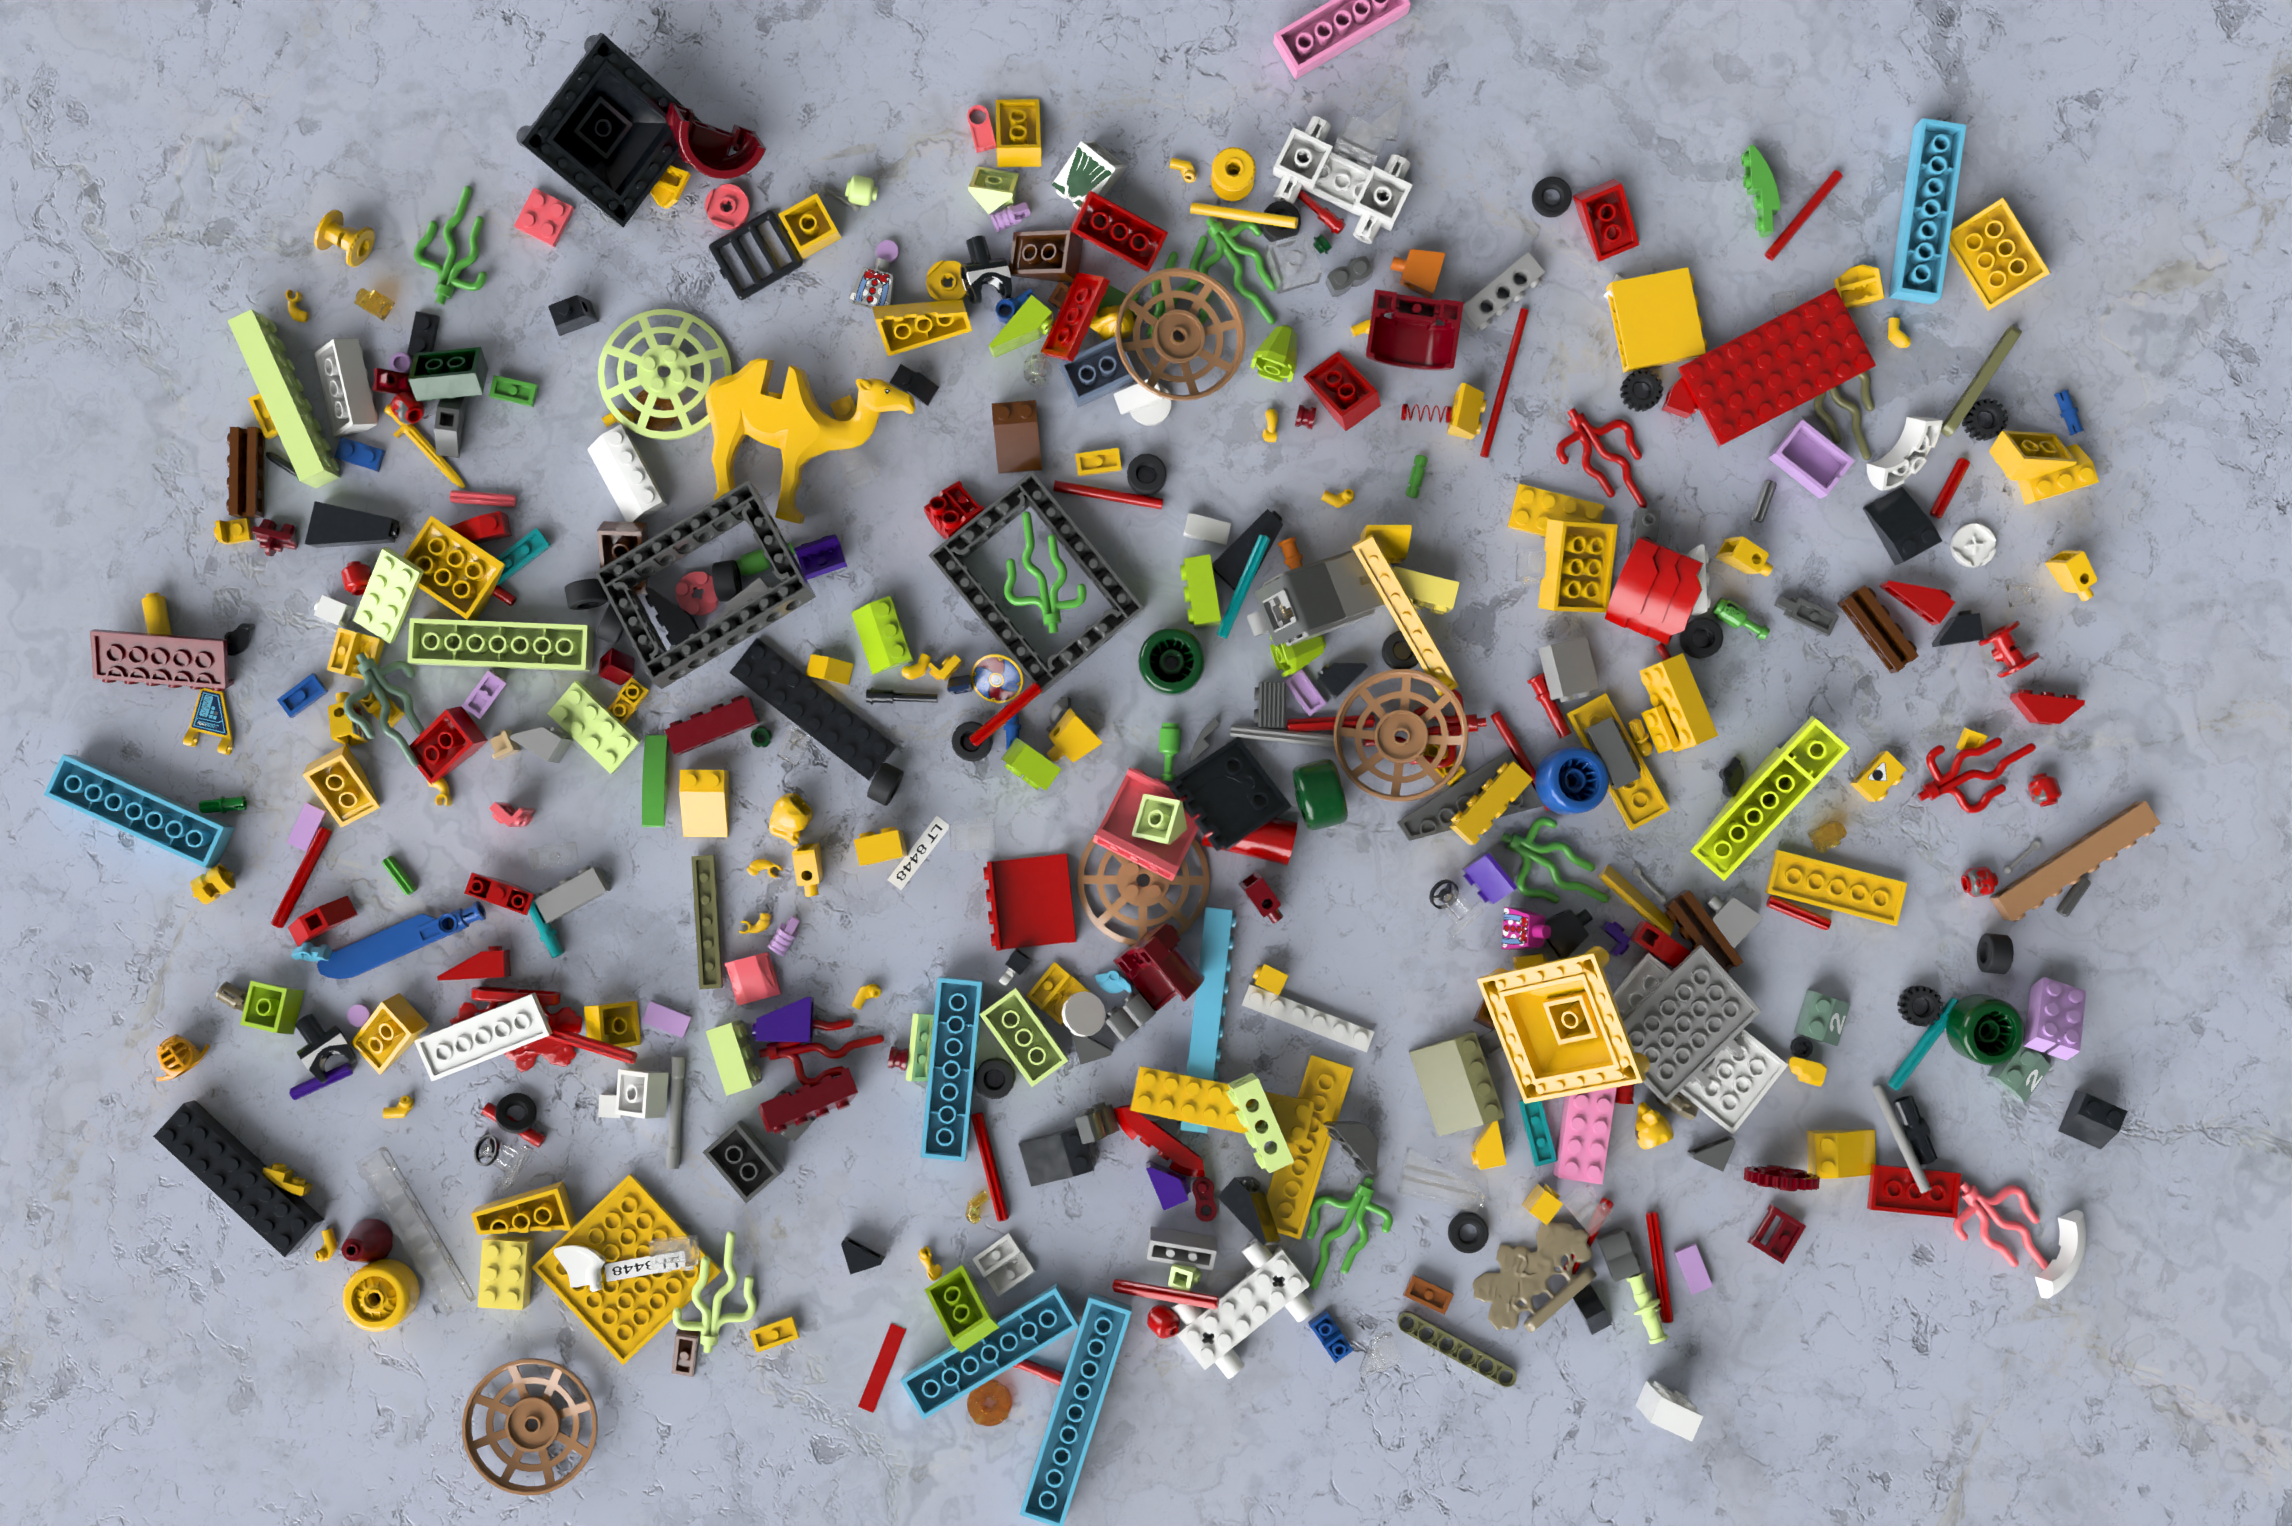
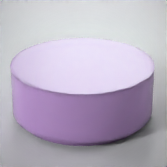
(888, 250)
(401, 362)
(358, 1015)

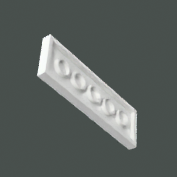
(483, 1037)

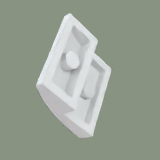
(1004, 1265)

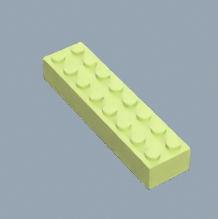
(284, 399)
(500, 644)

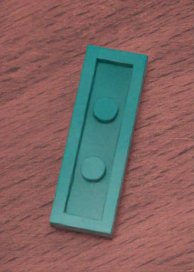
(522, 553)
(1537, 1132)

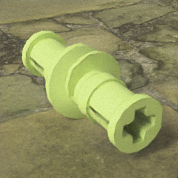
(1647, 1308)

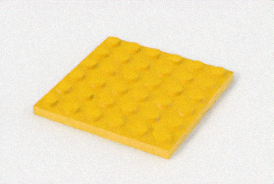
(628, 1309)

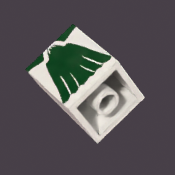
(1088, 169)

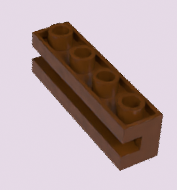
(246, 472)
(1878, 629)
(1700, 929)

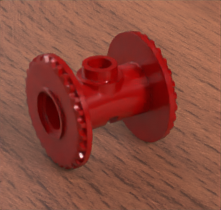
(2005, 649)

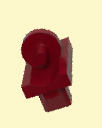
(391, 381)
(275, 540)

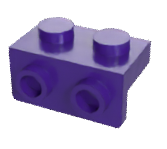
(820, 556)

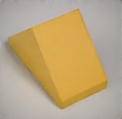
(829, 669)

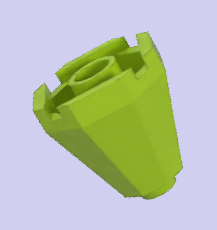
(1277, 355)
(1296, 656)

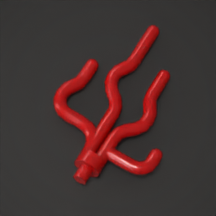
(1589, 434)
(1454, 729)
(1948, 784)
(791, 1051)

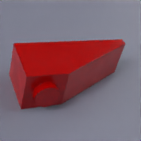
(484, 527)
(1924, 601)
(485, 964)

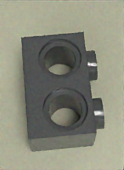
(1645, 524)

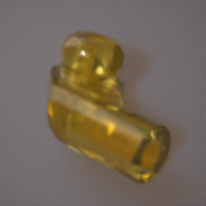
(973, 1206)

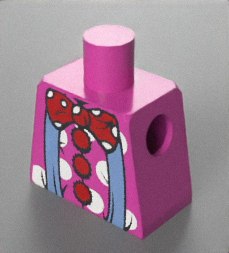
(1523, 929)

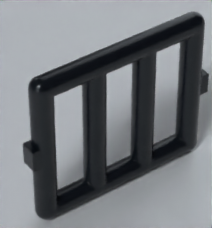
(759, 283)

